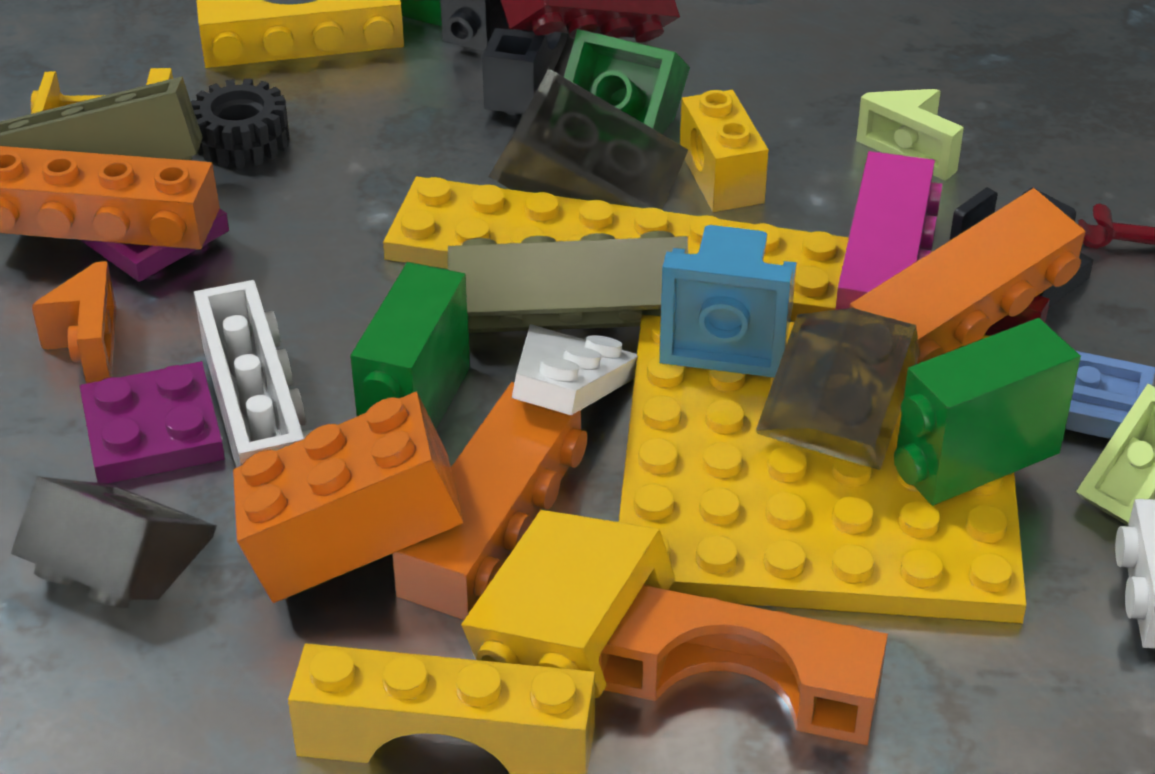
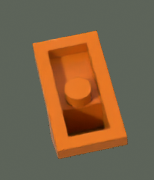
(81, 318)

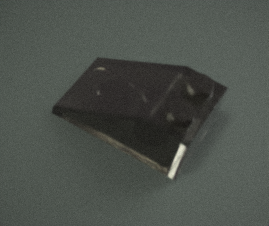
(586, 150)

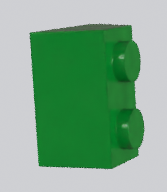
(629, 76)

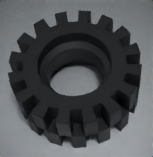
(241, 122)

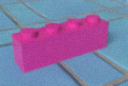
(890, 222)

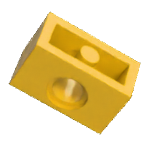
(723, 150)

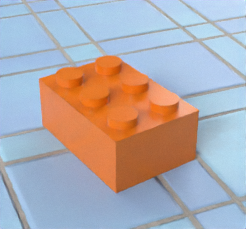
(344, 497)

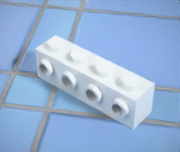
(249, 371)

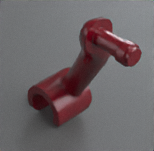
(1107, 230)

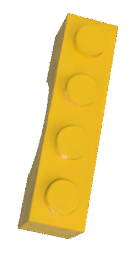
(267, 31)
(523, 715)

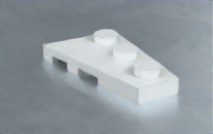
(570, 371)

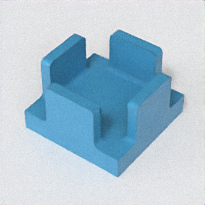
(726, 304)

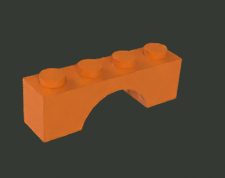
(818, 667)

